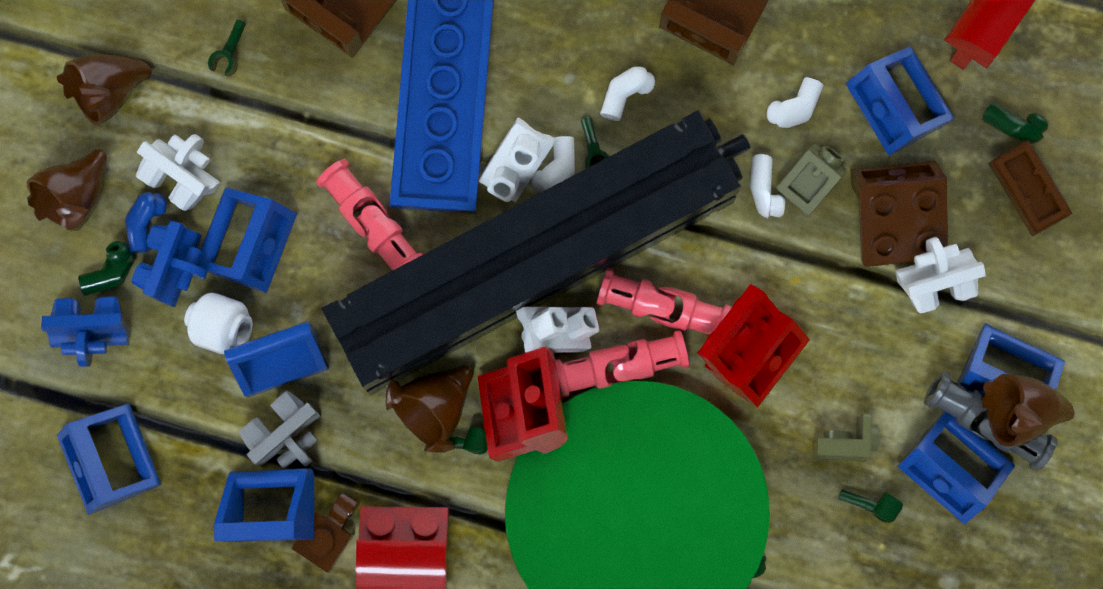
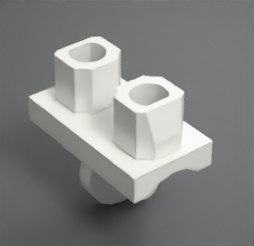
(515, 161)
(181, 162)
(939, 270)
(558, 328)

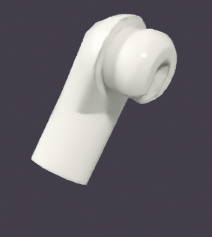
(624, 85)
(796, 110)
(560, 168)
(760, 186)

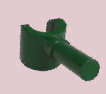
(228, 50)
(592, 144)
(474, 442)
(885, 509)

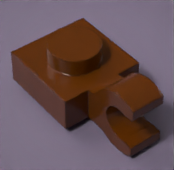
(329, 534)

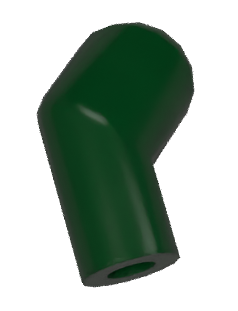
(1013, 125)
(113, 272)

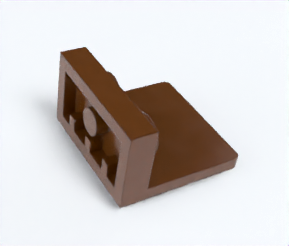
(341, 22)
(713, 25)
(900, 210)

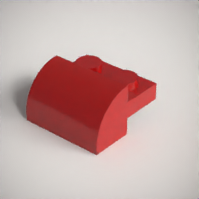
(985, 29)
(752, 346)
(523, 406)
(402, 548)

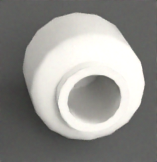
(218, 323)

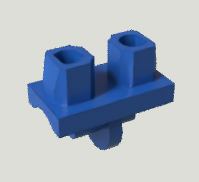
(174, 263)
(85, 333)

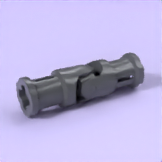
(968, 405)

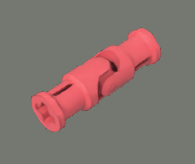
(373, 222)
(661, 304)
(629, 362)

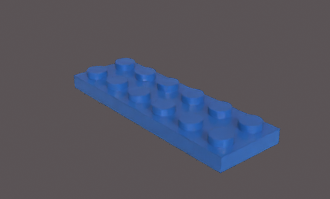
(441, 105)

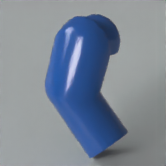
(138, 218)

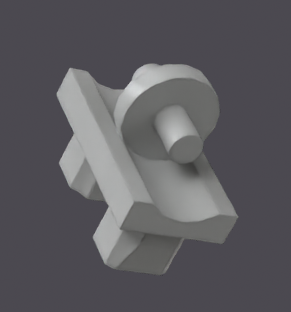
(296, 418)

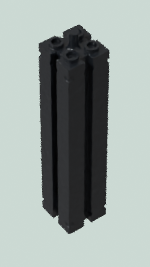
(536, 251)

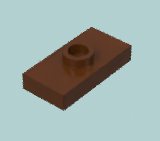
(1030, 188)

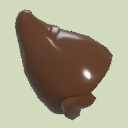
(102, 83)
(68, 190)
(431, 405)
(1023, 408)

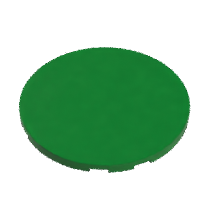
(639, 496)

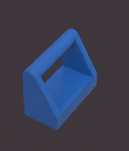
(887, 108)
(260, 245)
(276, 359)
(978, 372)
(87, 466)
(949, 481)
(300, 517)

